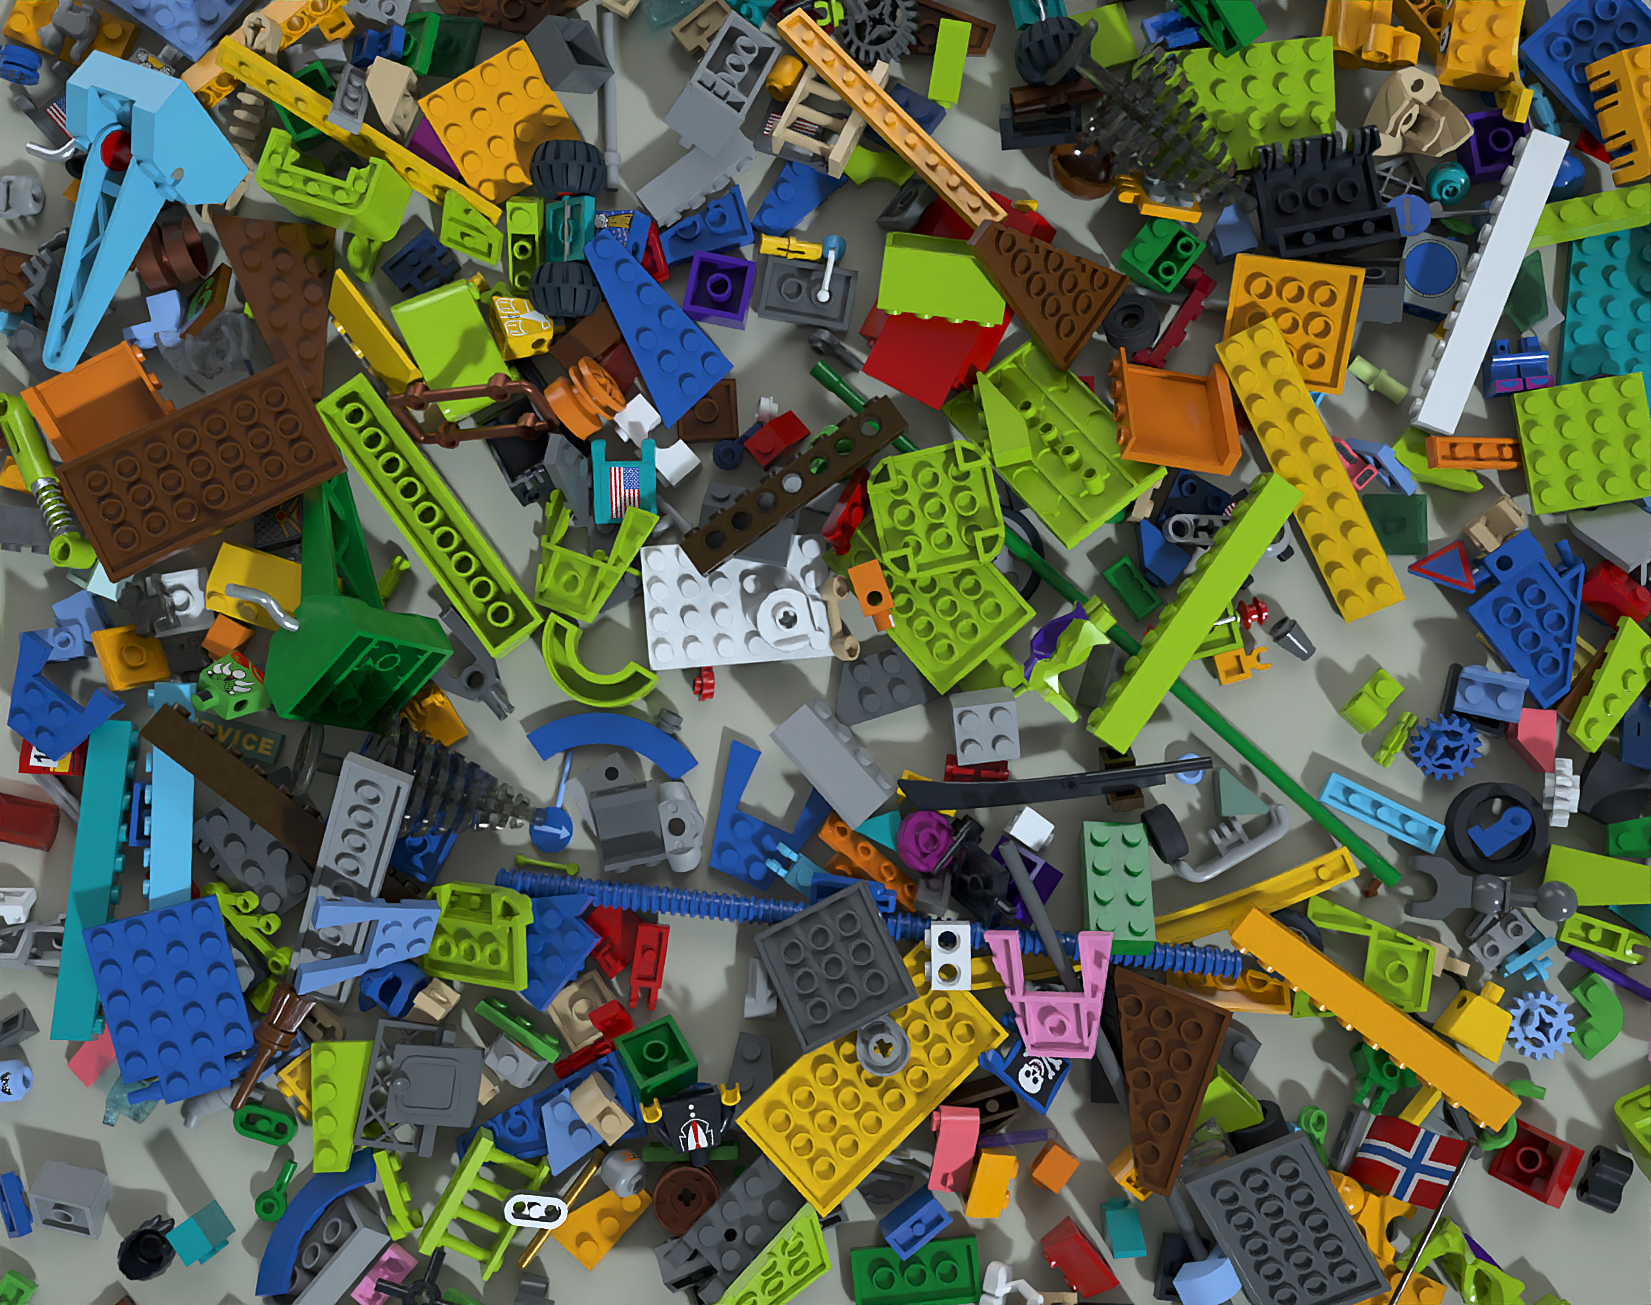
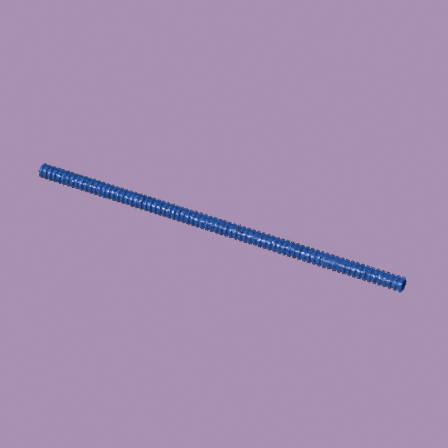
(899, 926)

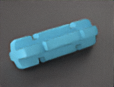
(1544, 111)

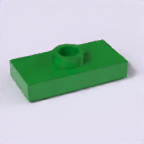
(1131, 588)

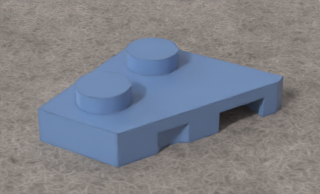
(1381, 456)
(566, 1132)

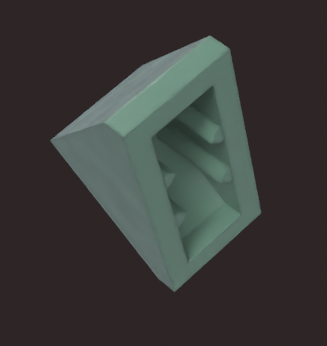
(1233, 797)

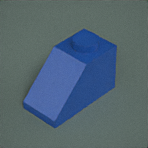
(1157, 556)

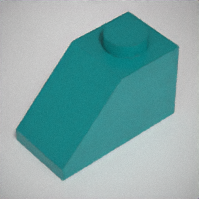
(1122, 1228)

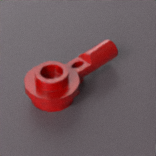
(704, 684)

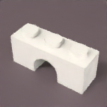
(673, 464)

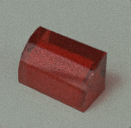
(28, 822)

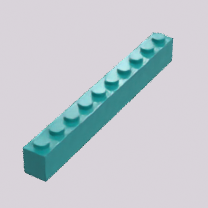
(95, 875)

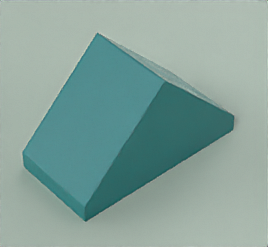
(882, 828)

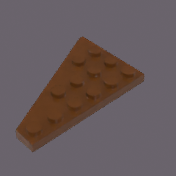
(287, 285)

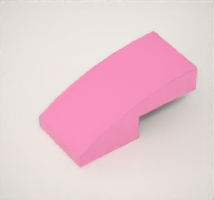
(392, 1266)

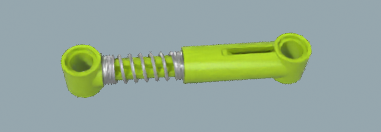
(17, 424)

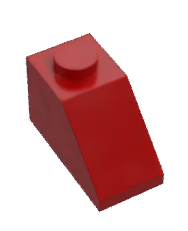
(776, 440)

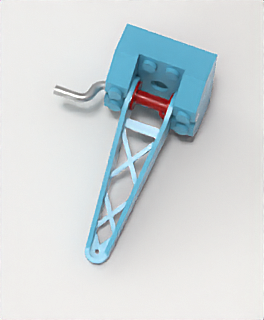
(143, 146)

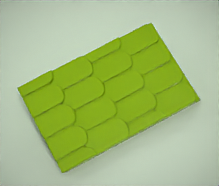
(1072, 435)

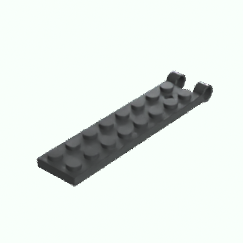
(756, 1208)

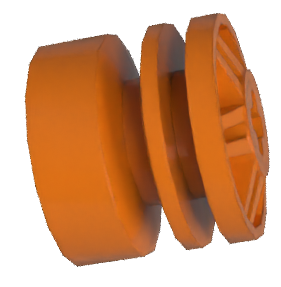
(584, 399)

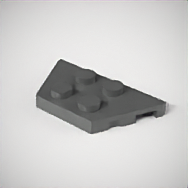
(880, 687)

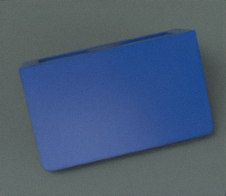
(914, 1222)

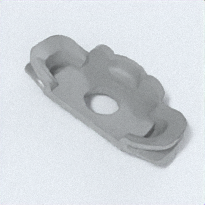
(675, 802)

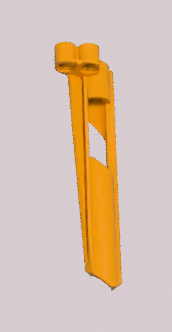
(1365, 36)

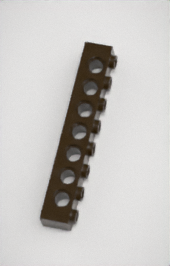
(877, 410)

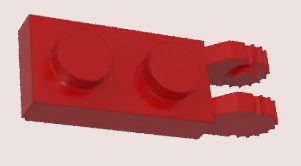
(648, 961)

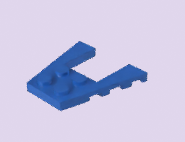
(745, 842)

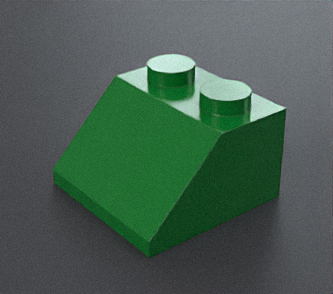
(656, 1060)

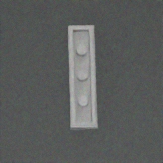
(350, 100)

